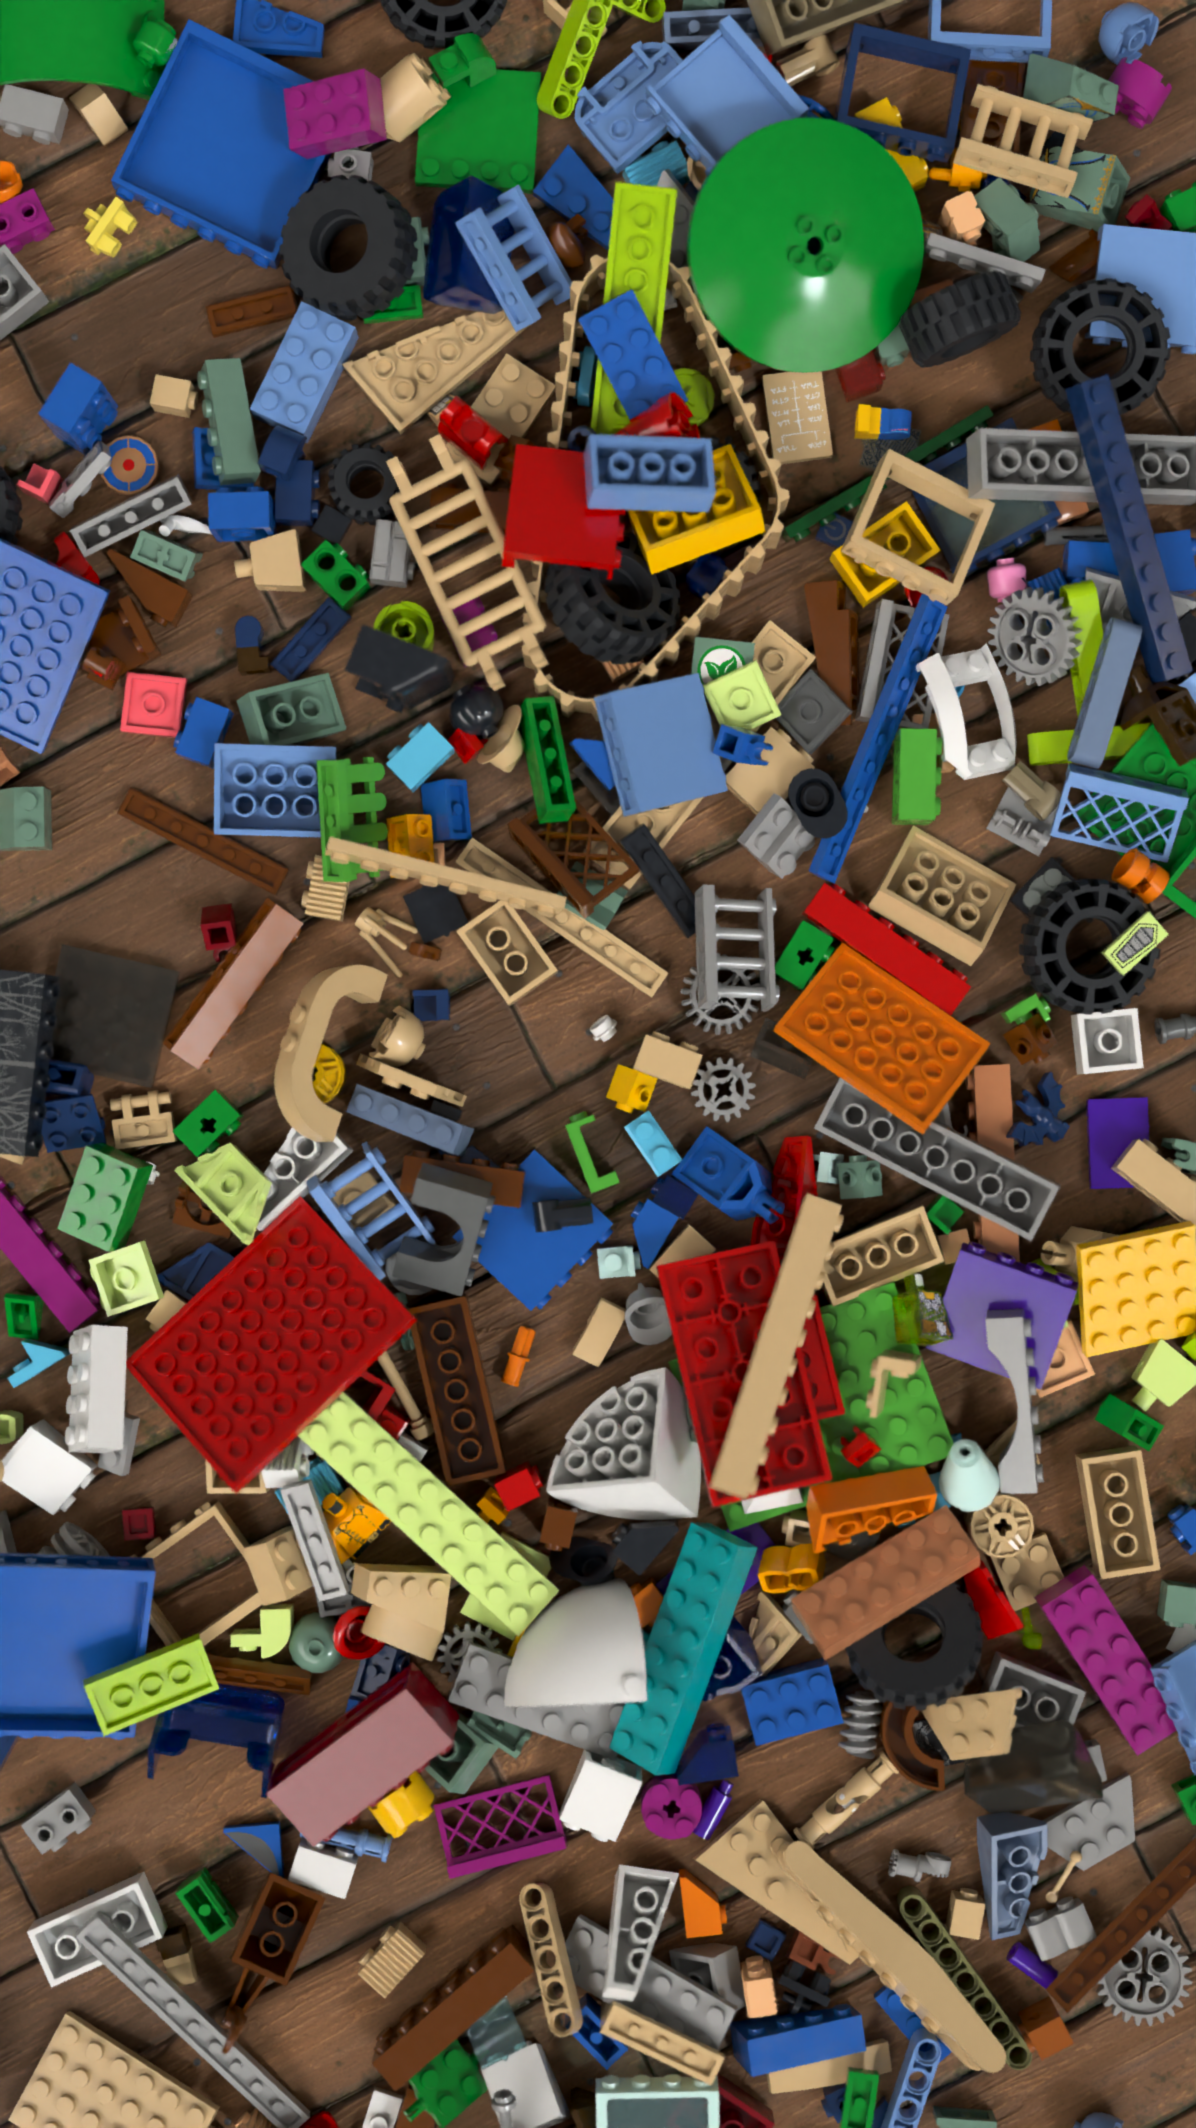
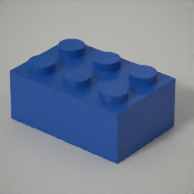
(79, 409)
(792, 1701)

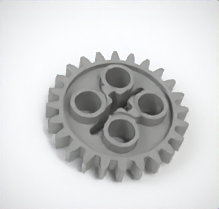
(1034, 636)
(1168, 1976)

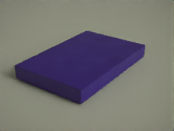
(1110, 1130)

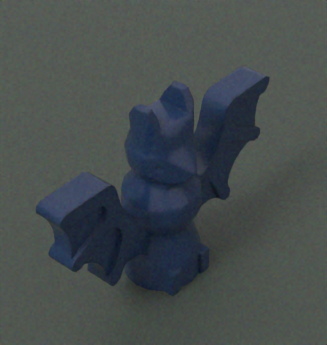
(1044, 1118)

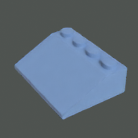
(267, 789)

